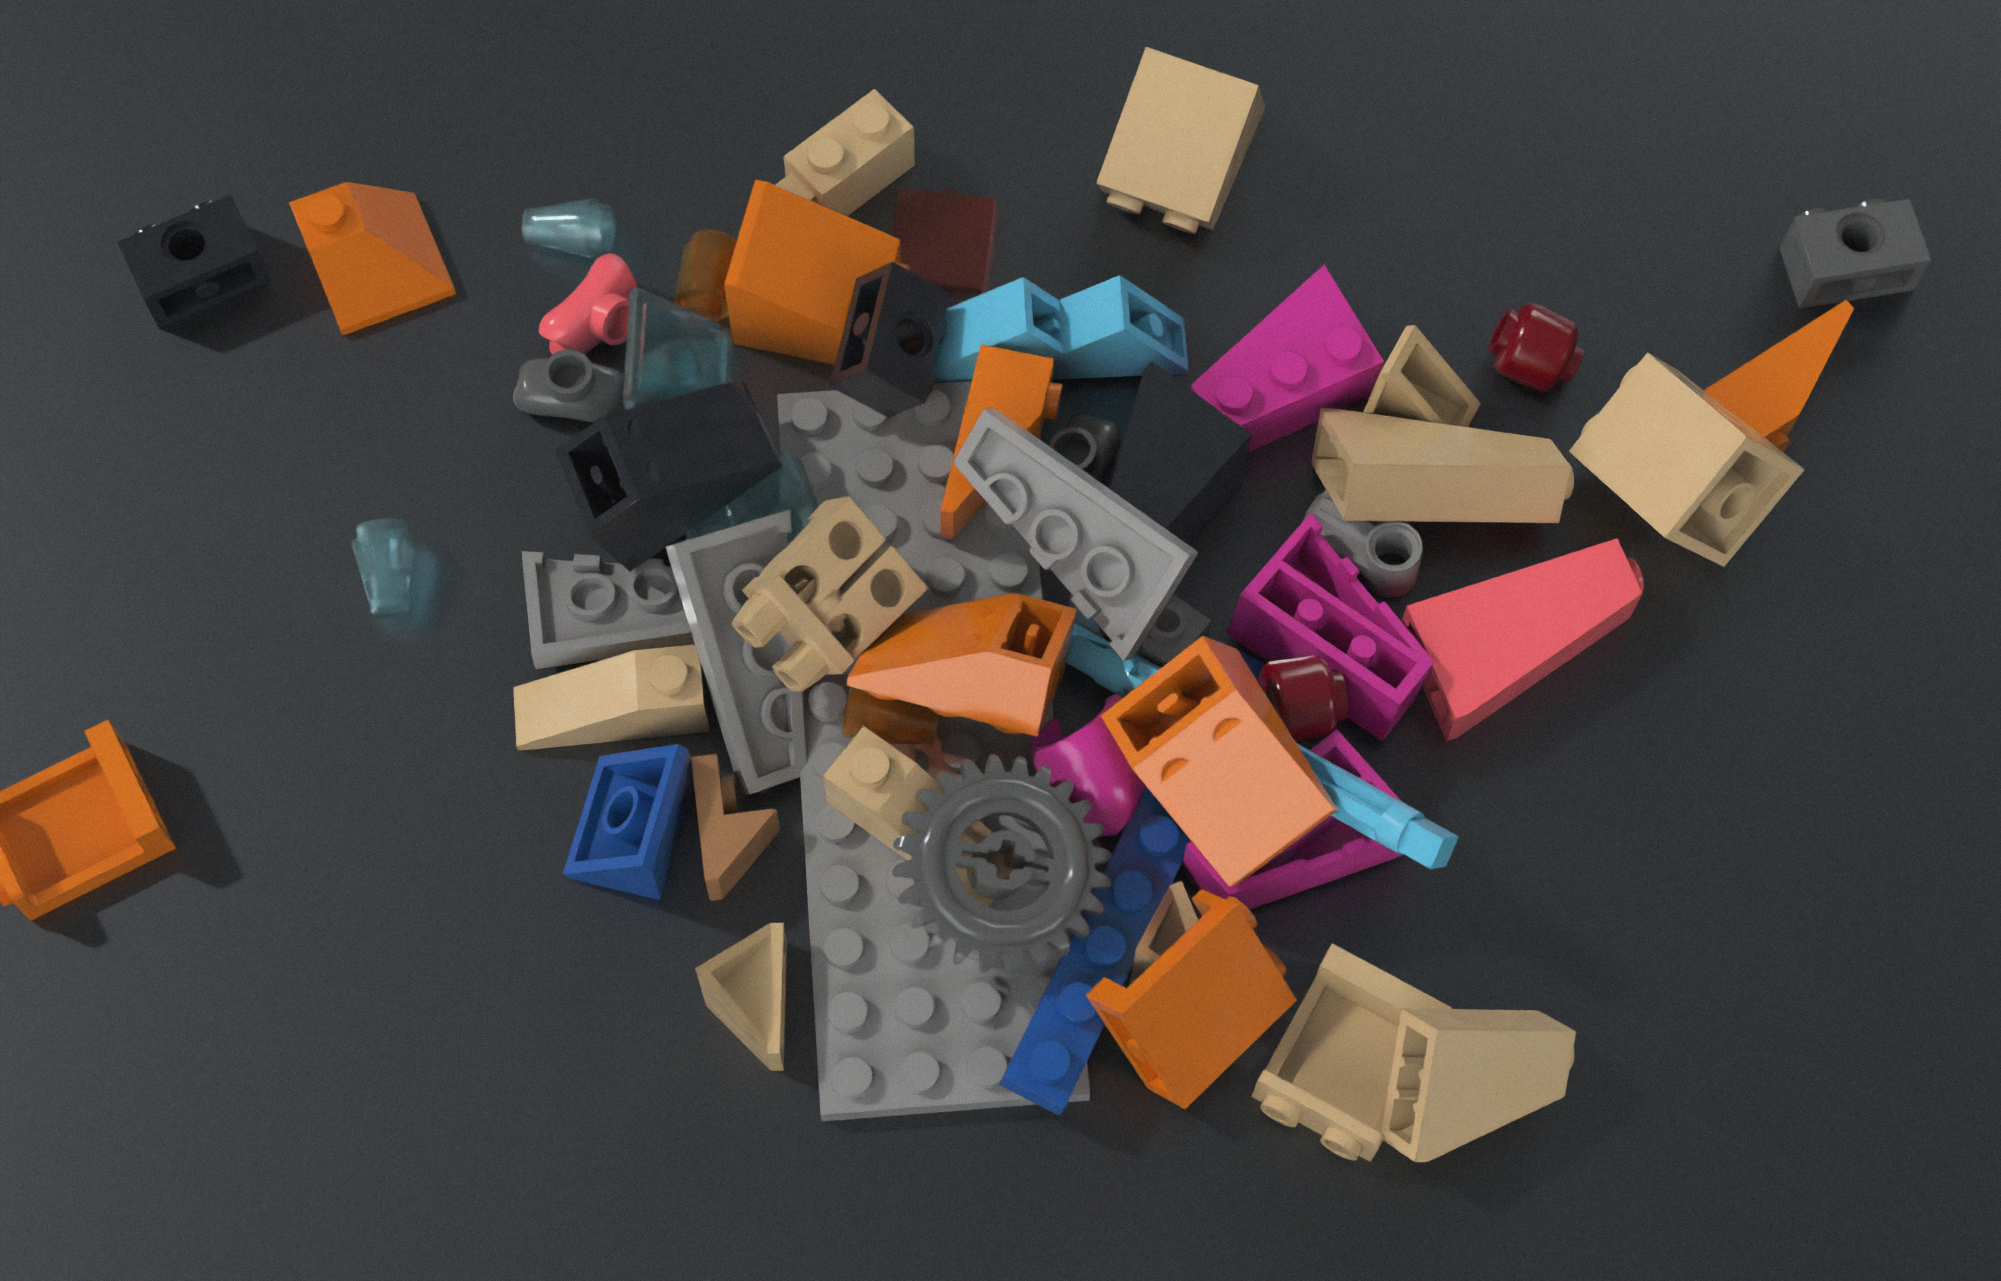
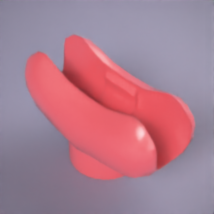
(593, 310)

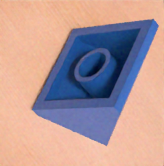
(633, 820)

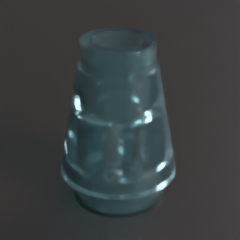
(571, 227)
(385, 563)

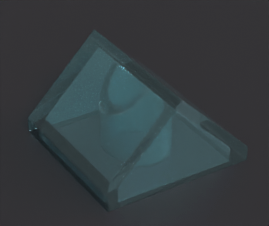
(671, 351)

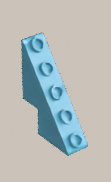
(1090, 334)

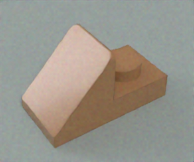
(731, 840)

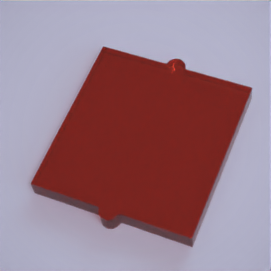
(945, 237)

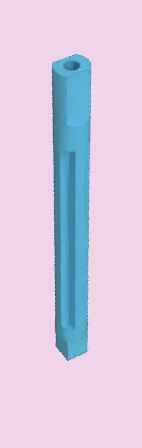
(1358, 802)

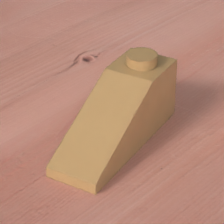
(615, 700)
(879, 784)

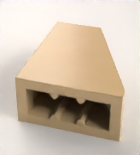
(1470, 1074)

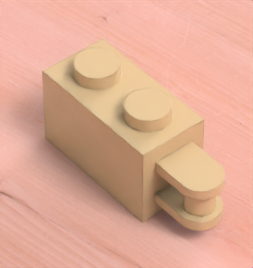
(851, 156)

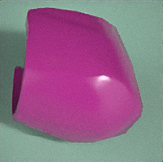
(1094, 766)

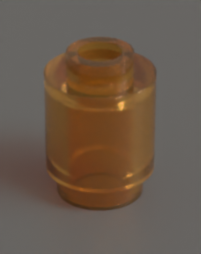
(703, 274)

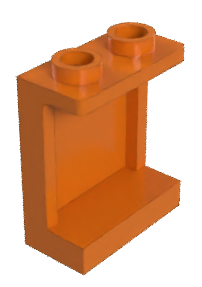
(77, 826)
(1197, 1002)

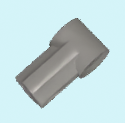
(1366, 542)

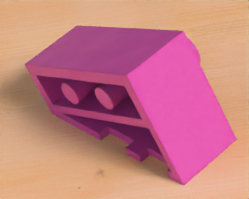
(1293, 364)
(1316, 606)
(1314, 859)

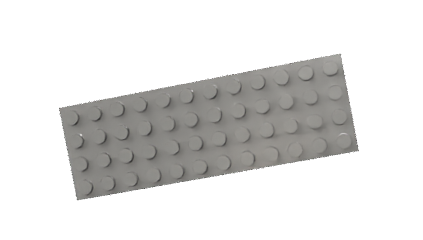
(891, 1014)

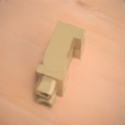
(828, 594)

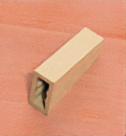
(1437, 471)

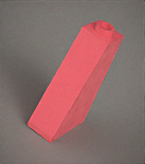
(1518, 629)

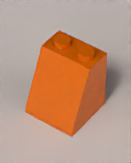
(798, 273)

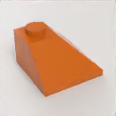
(371, 252)

